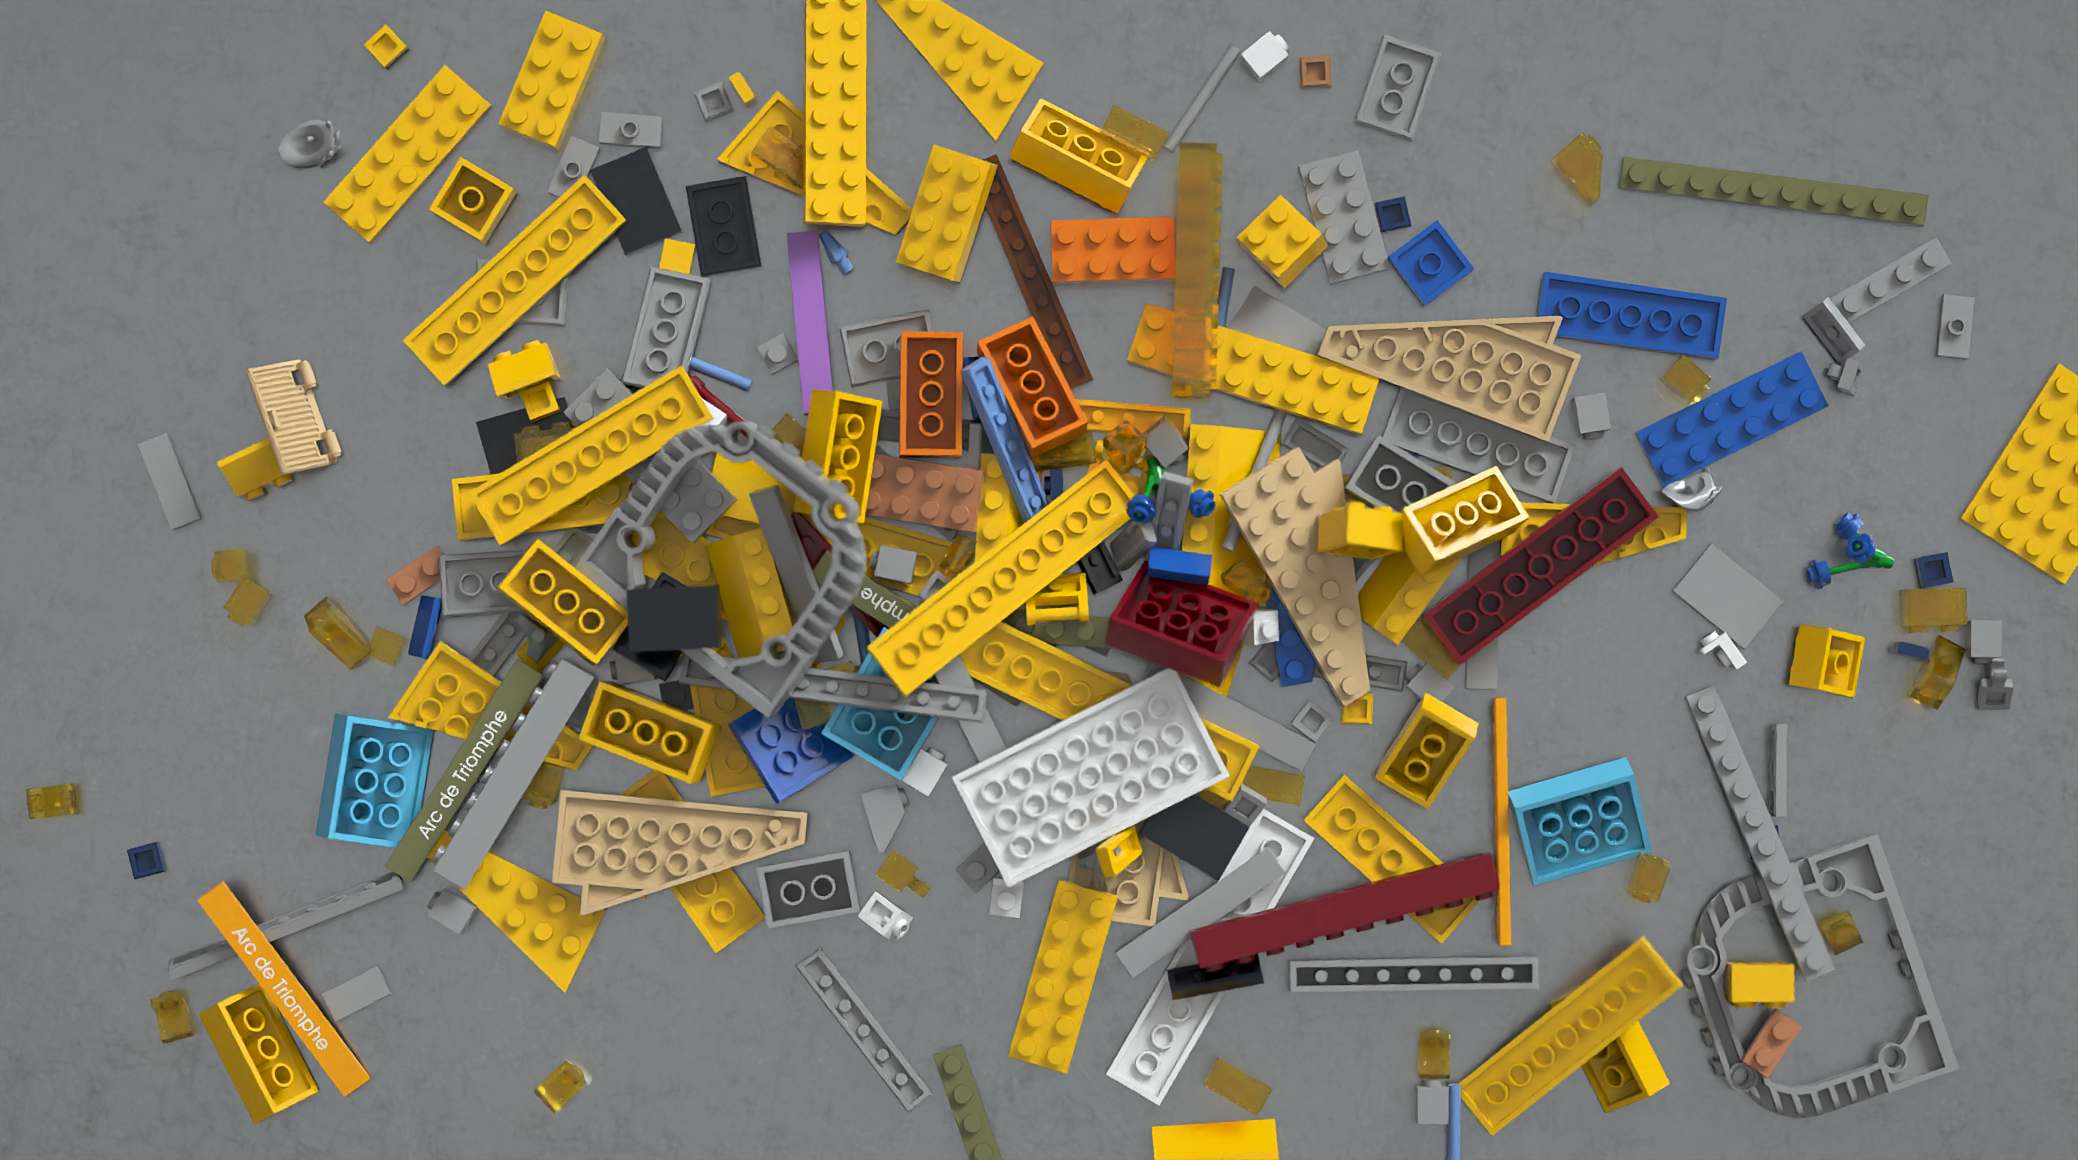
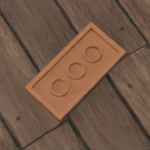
(925, 492)

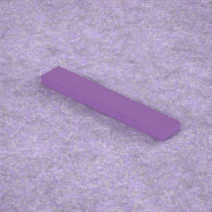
(809, 314)

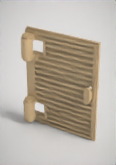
(292, 416)

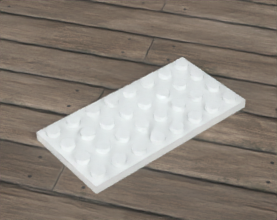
(1090, 776)

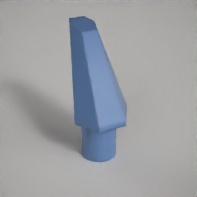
(835, 251)

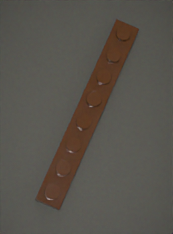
(1034, 278)

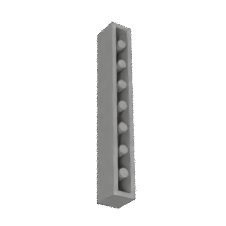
(513, 772)
(1413, 974)

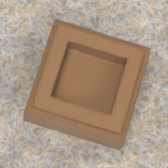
(1315, 72)

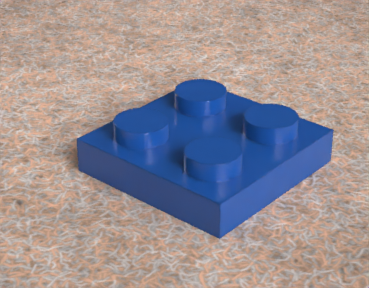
(1430, 263)

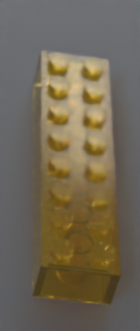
(1195, 262)

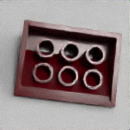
(1181, 625)

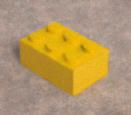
(1426, 751)

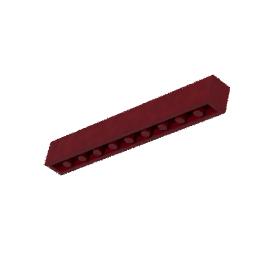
(1344, 910)

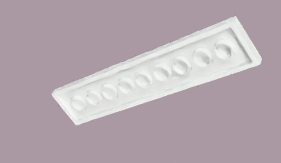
(1172, 1027)

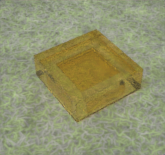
(386, 646)

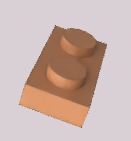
(416, 576)
(1771, 1043)

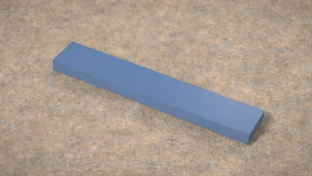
(1005, 437)

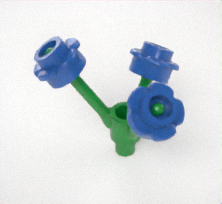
(1142, 507)
(1859, 548)

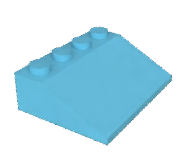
(880, 736)
(373, 780)
(1580, 821)

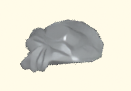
(309, 144)
(1694, 491)

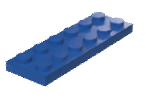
(1634, 315)
(1731, 419)

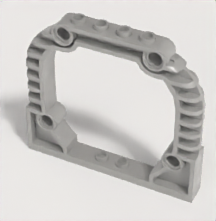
(618, 564)
(1921, 1049)

